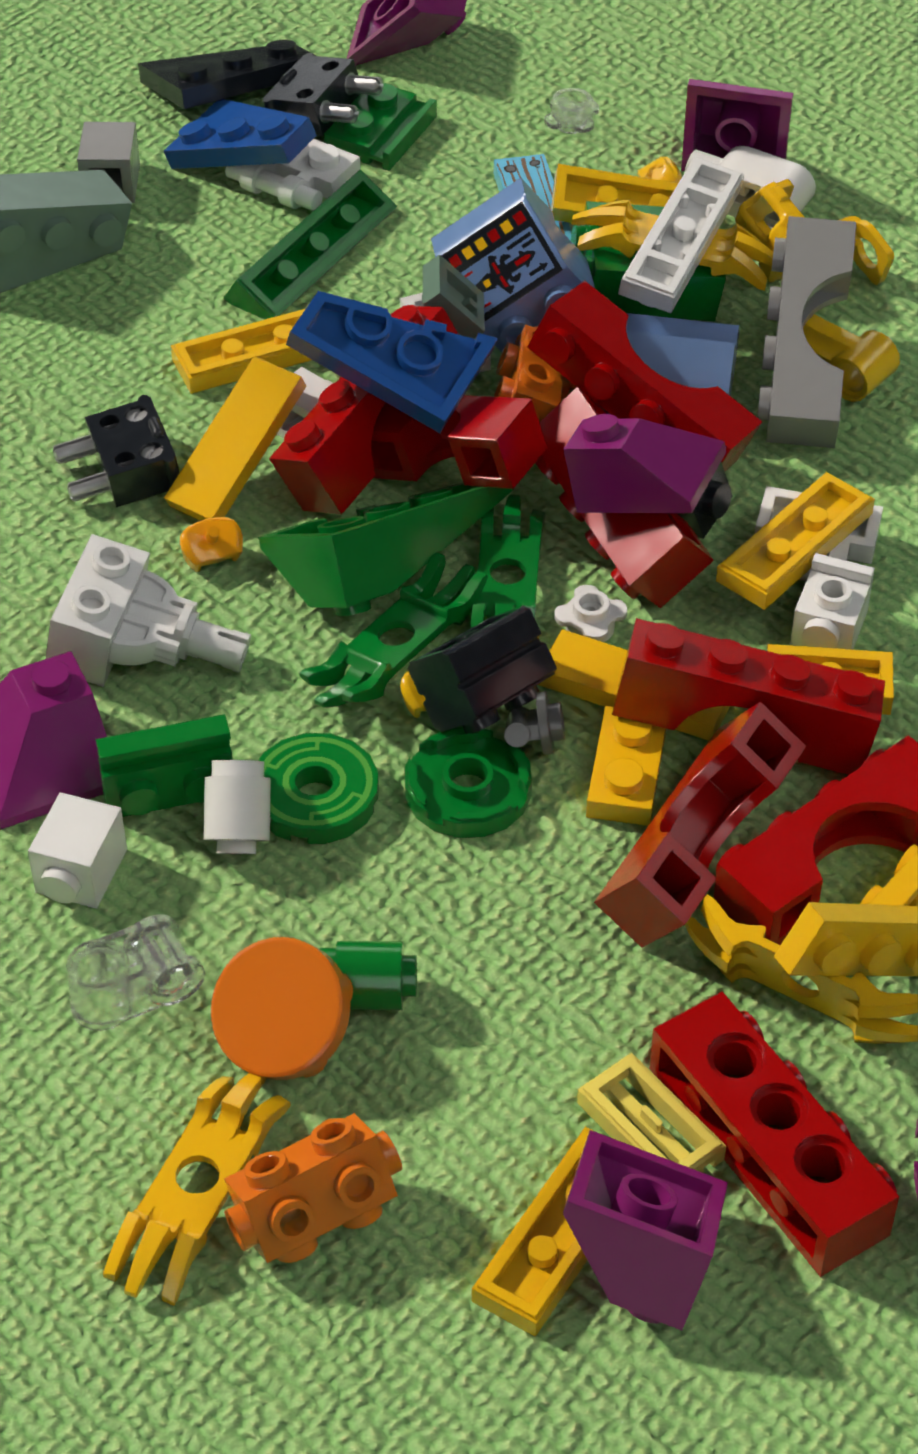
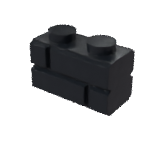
(483, 670)

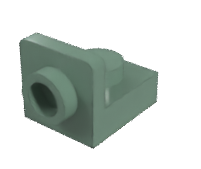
(456, 294)

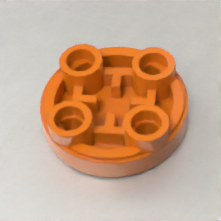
(281, 1008)

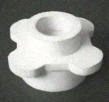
(591, 613)

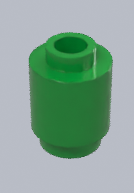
(377, 972)

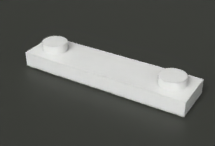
(681, 235)

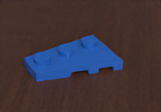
(239, 136)
(396, 360)

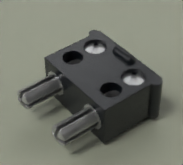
(322, 90)
(130, 452)

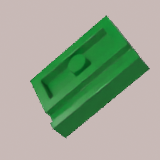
(385, 126)
(161, 764)

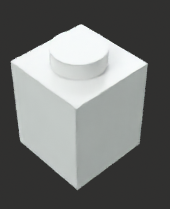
(77, 850)

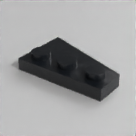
(220, 75)

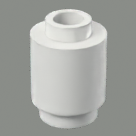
(237, 806)

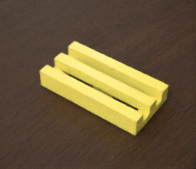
(593, 1101)

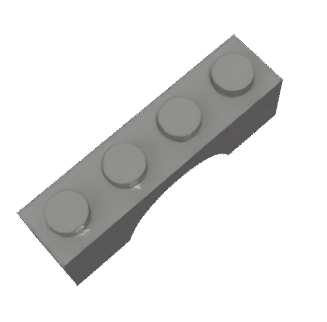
(805, 389)

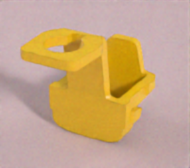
(777, 198)

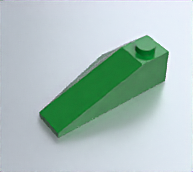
(378, 550)

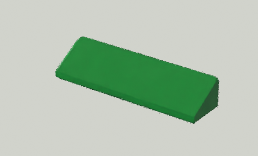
(311, 248)

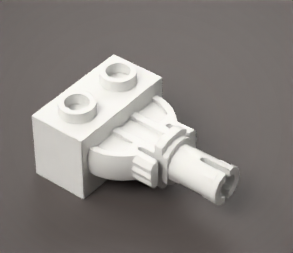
(132, 617)

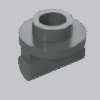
(541, 724)

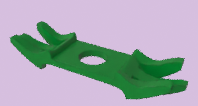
(508, 550)
(415, 611)

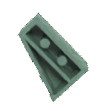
(57, 222)

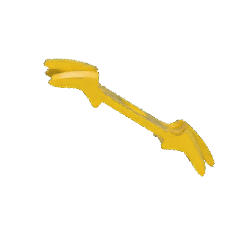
(627, 229)
(746, 953)
(173, 1213)

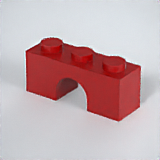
(488, 436)

